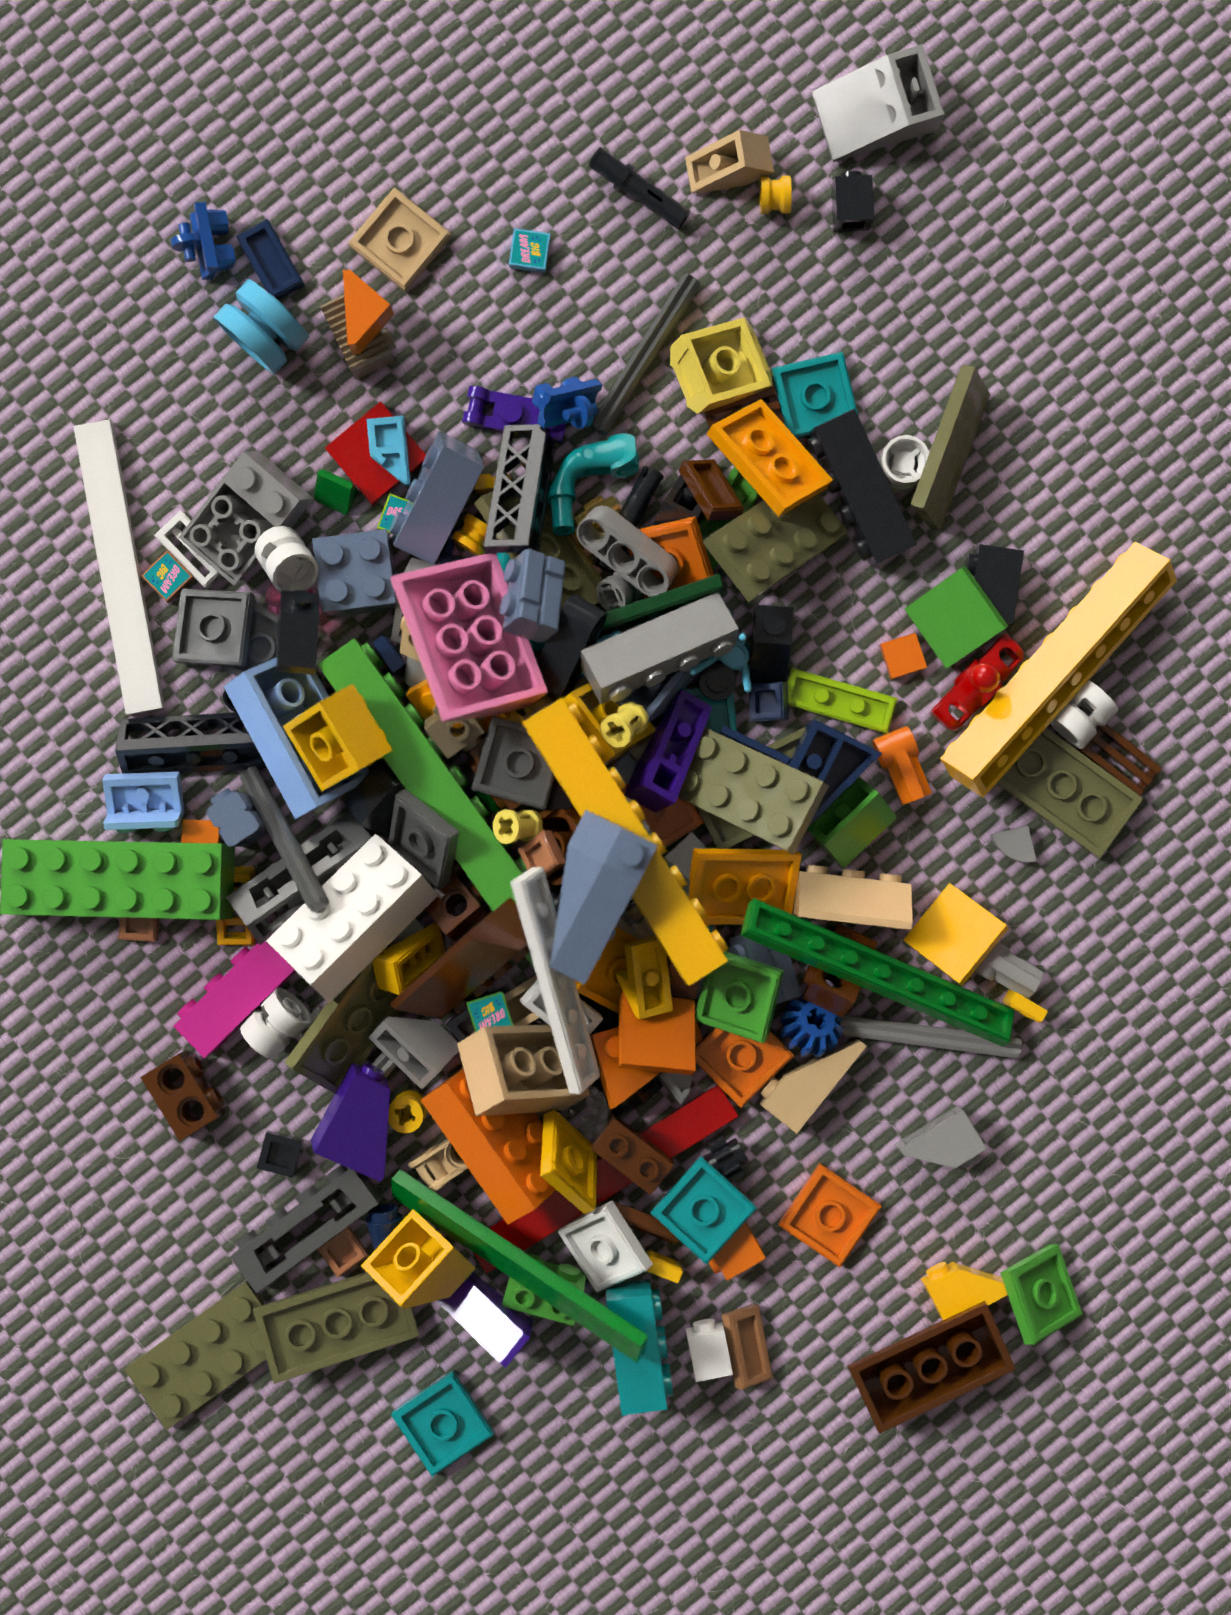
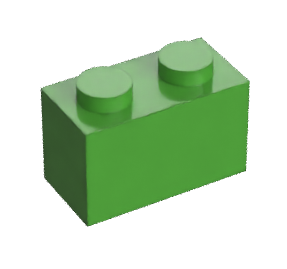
(851, 822)

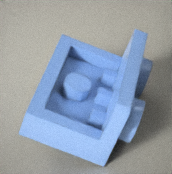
(143, 801)

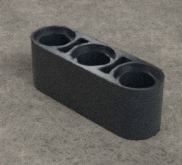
(561, 655)

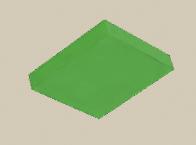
(956, 617)
(740, 997)
(1041, 1294)

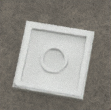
(605, 1247)

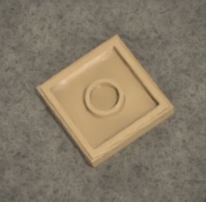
(399, 240)

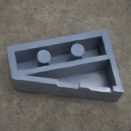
(436, 497)

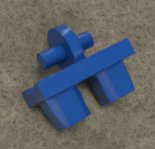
(204, 225)
(569, 403)

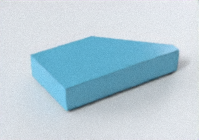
(389, 446)

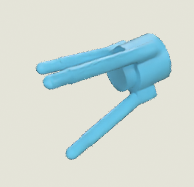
(735, 660)

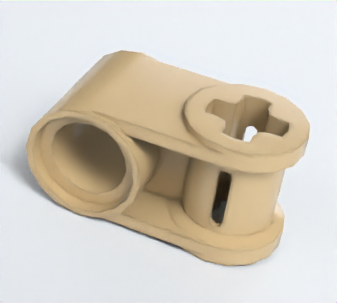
(438, 1165)

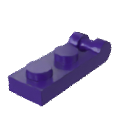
(508, 410)

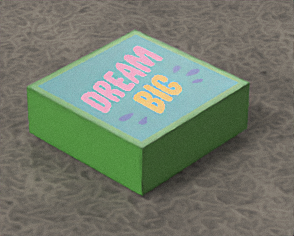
(489, 1011)

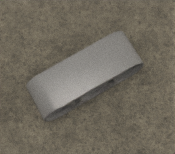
(609, 549)

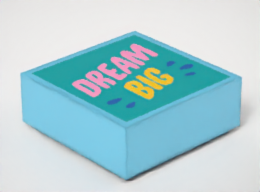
(529, 250)

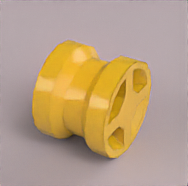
(775, 195)
(471, 535)
(412, 1106)

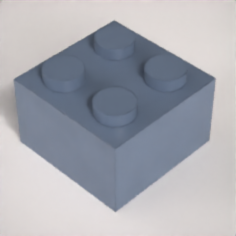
(355, 573)

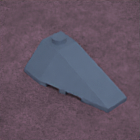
(596, 887)

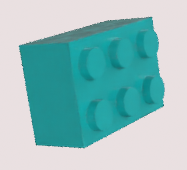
(646, 1383)

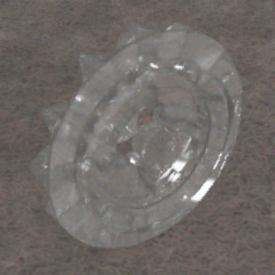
(597, 1106)

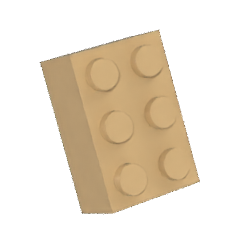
(515, 1071)

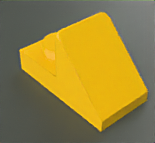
(646, 978)

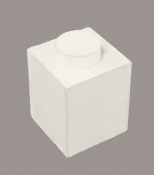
(709, 1350)

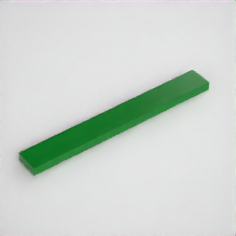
(877, 972)
(520, 1266)

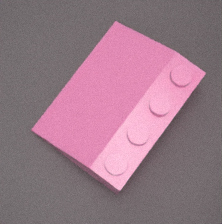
(462, 641)

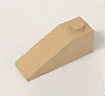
(804, 1087)

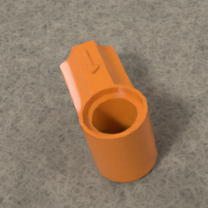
(902, 764)

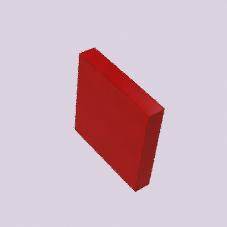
(353, 456)

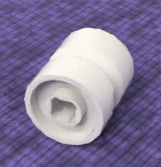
(903, 462)
(286, 559)
(1075, 724)
(270, 1029)

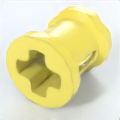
(625, 733)
(514, 826)

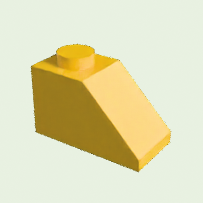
(959, 1287)

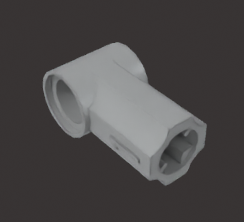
(1010, 971)

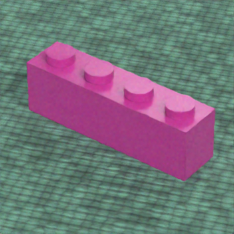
(232, 997)

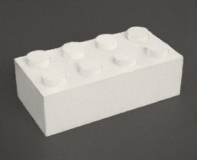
(367, 909)

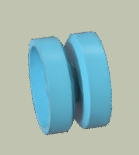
(265, 322)

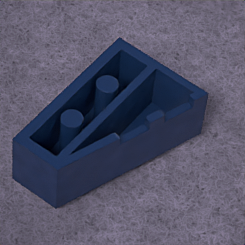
(831, 759)

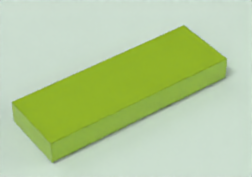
(840, 701)

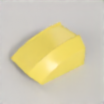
(719, 365)

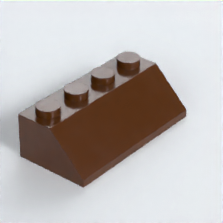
(468, 965)
(931, 1367)

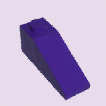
(669, 753)

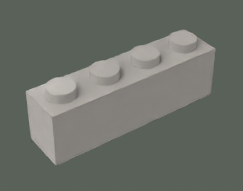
(659, 648)

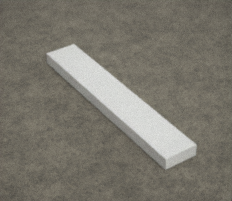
(557, 989)

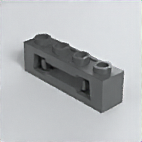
(276, 887)
(255, 1261)

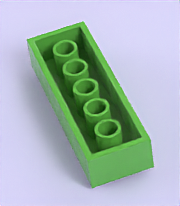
(117, 879)

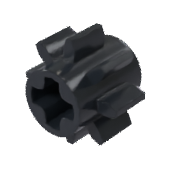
(727, 1158)

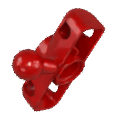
(978, 683)

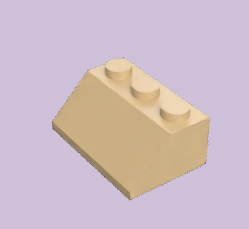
(853, 898)

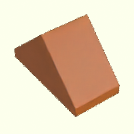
(364, 312)

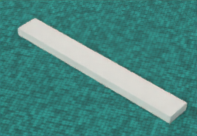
(119, 567)

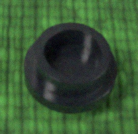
(717, 682)

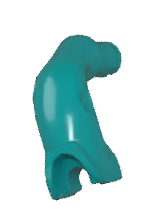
(612, 456)

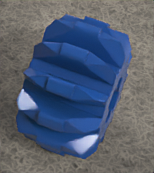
(810, 1027)

